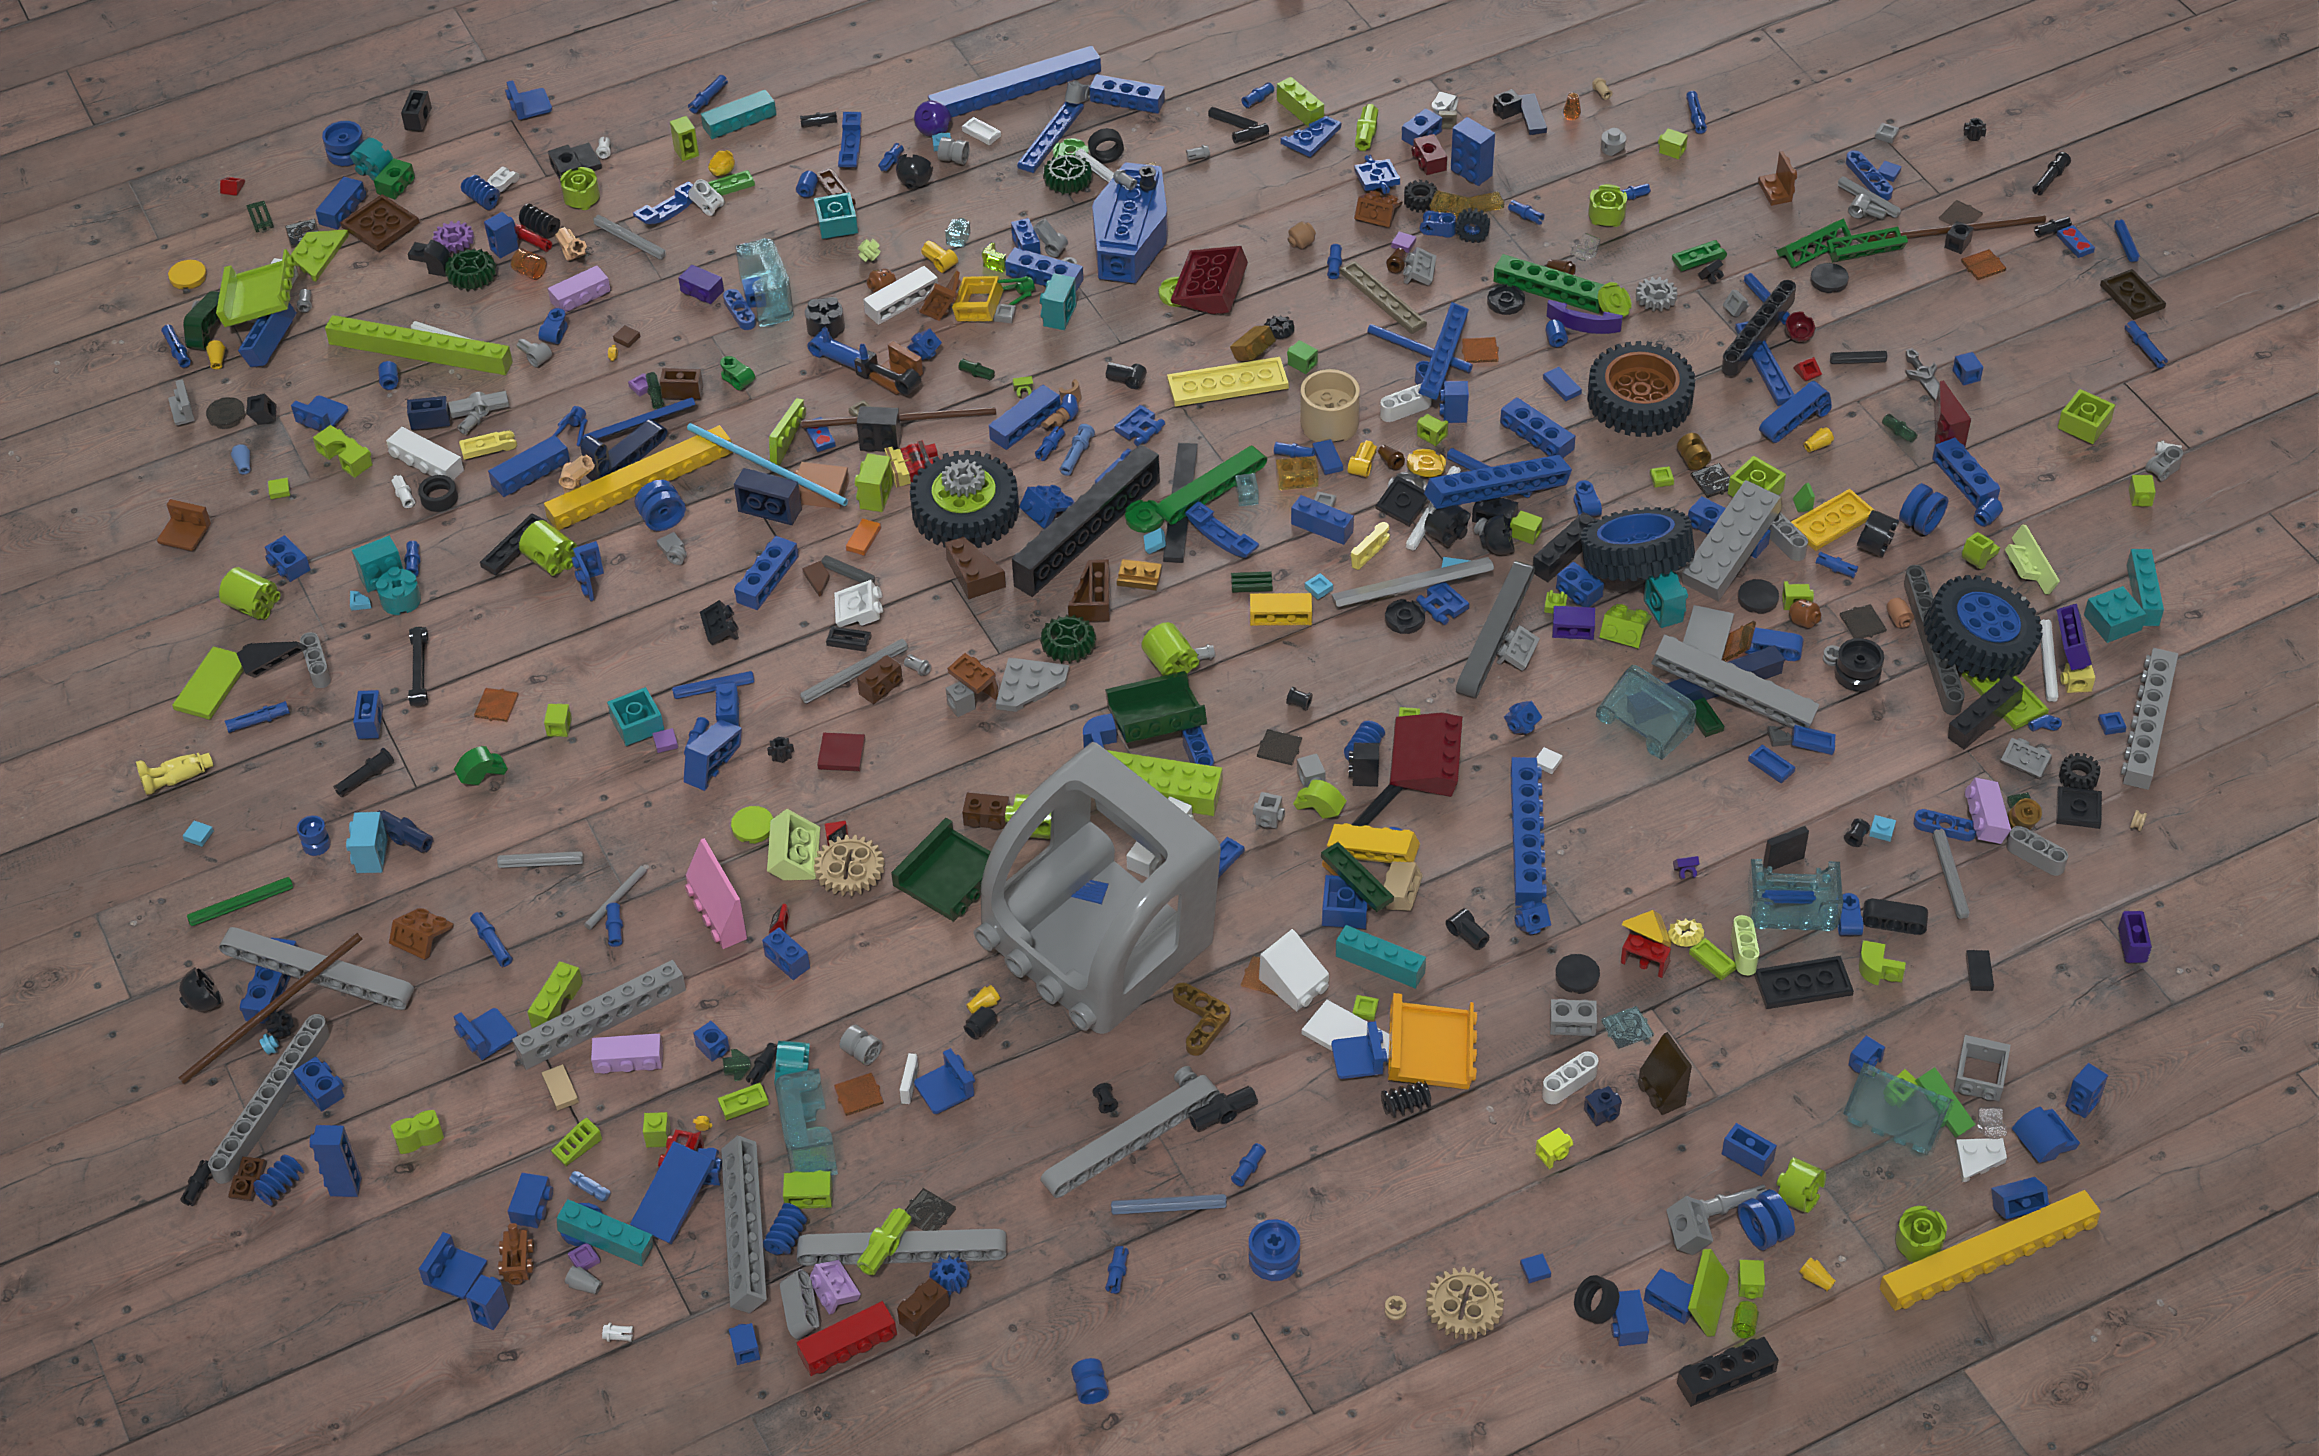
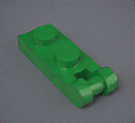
(1699, 255)

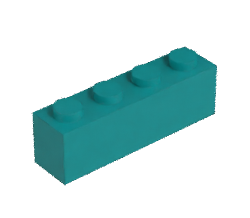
(738, 114)
(2145, 585)
(1380, 956)
(604, 1232)

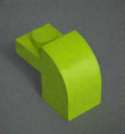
(1979, 550)
(1321, 796)
(1875, 967)

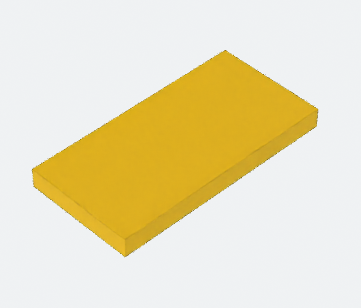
(1833, 519)

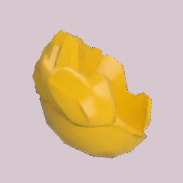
(722, 163)

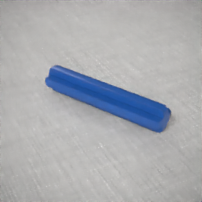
(2126, 240)
(1790, 896)

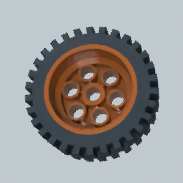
(1641, 388)

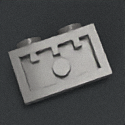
(1419, 266)
(181, 405)
(1518, 647)
(2026, 757)

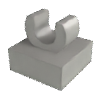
(1735, 303)

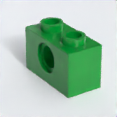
(394, 178)

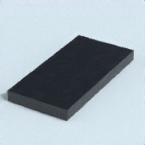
(1803, 982)

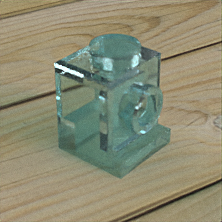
(959, 228)
(1247, 489)

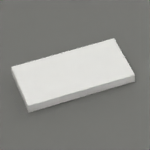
(1337, 1023)

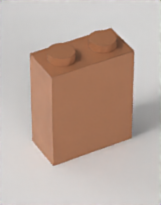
(827, 476)

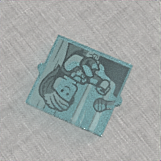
(1627, 1027)

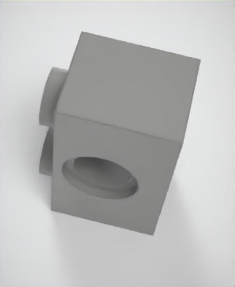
(1689, 1225)

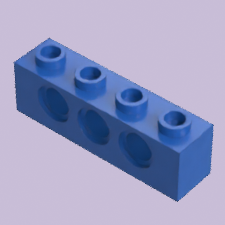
(1127, 93)
(1040, 267)
(1537, 428)
(1965, 472)
(1705, 515)
(766, 572)
(264, 988)

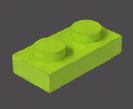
(743, 1101)

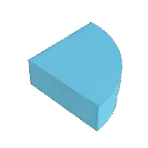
(359, 601)

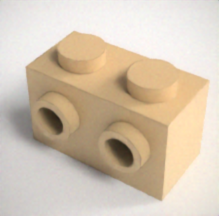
(1403, 883)

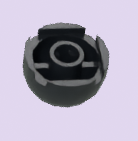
(913, 170)
(1497, 536)
(198, 992)

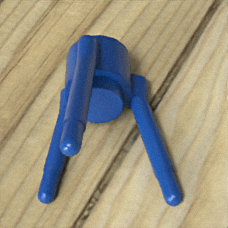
(574, 418)

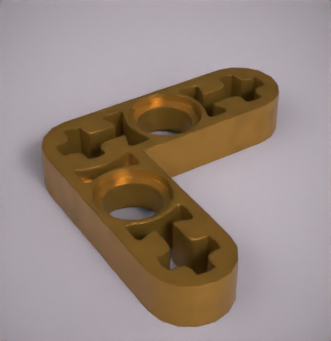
(1207, 1012)

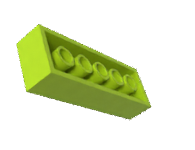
(1184, 781)

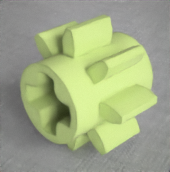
(869, 250)

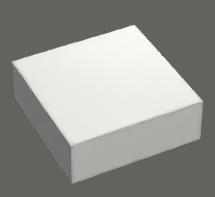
(1548, 760)

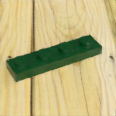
(1357, 876)

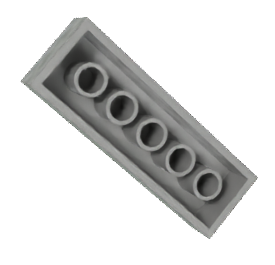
(1731, 540)

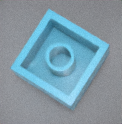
(367, 842)

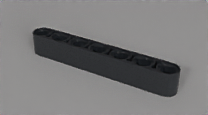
(1758, 327)

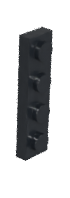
(507, 548)

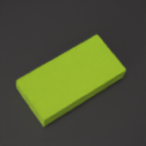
(1713, 959)

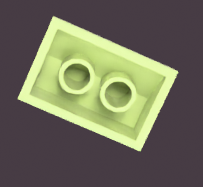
(792, 847)

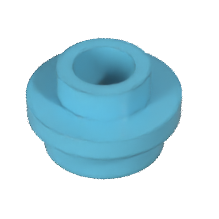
(269, 1044)

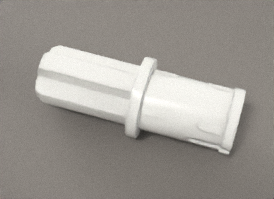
(403, 491)

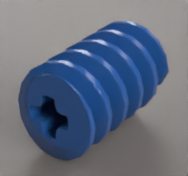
(480, 191)
(1366, 733)
(277, 1178)
(785, 1230)

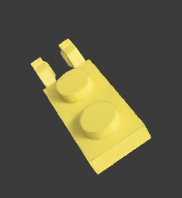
(487, 444)
(1370, 546)

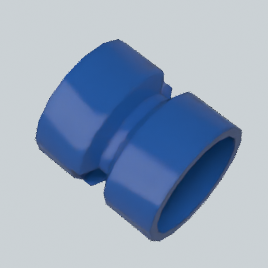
(313, 835)
(1090, 1381)

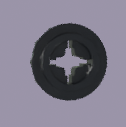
(1278, 332)

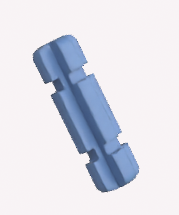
(589, 1186)

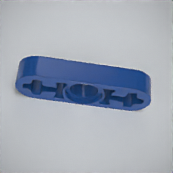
(739, 303)
(1931, 816)

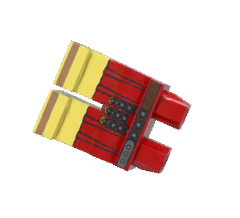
(908, 460)

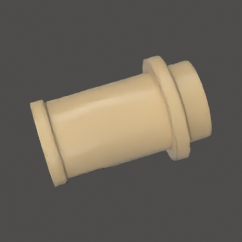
(1599, 85)

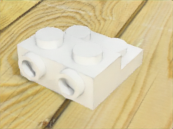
(858, 604)

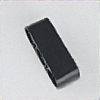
(1895, 916)

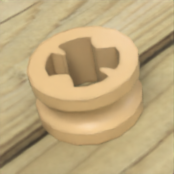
(2138, 820)
(1396, 1301)

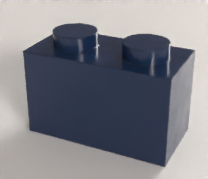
(428, 412)

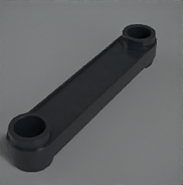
(418, 694)

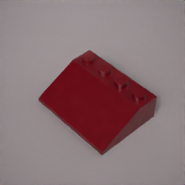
(1210, 279)
(1427, 752)

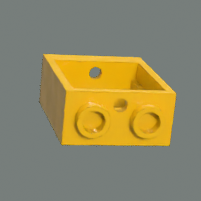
(977, 311)

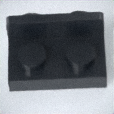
(718, 622)

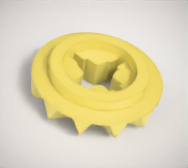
(1689, 938)

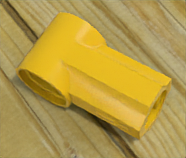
(941, 258)
(1362, 461)

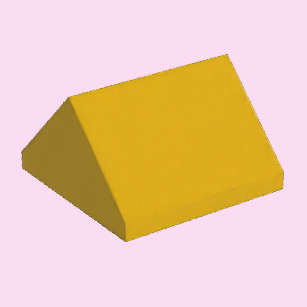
(1649, 925)

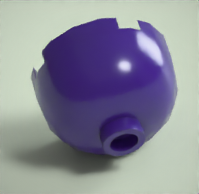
(932, 118)

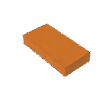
(863, 536)

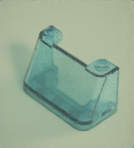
(1649, 709)

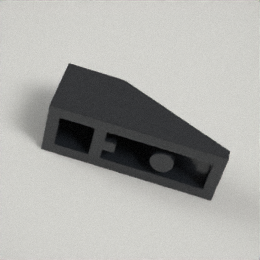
(261, 657)

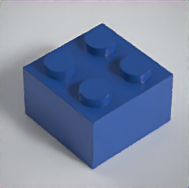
(1342, 905)

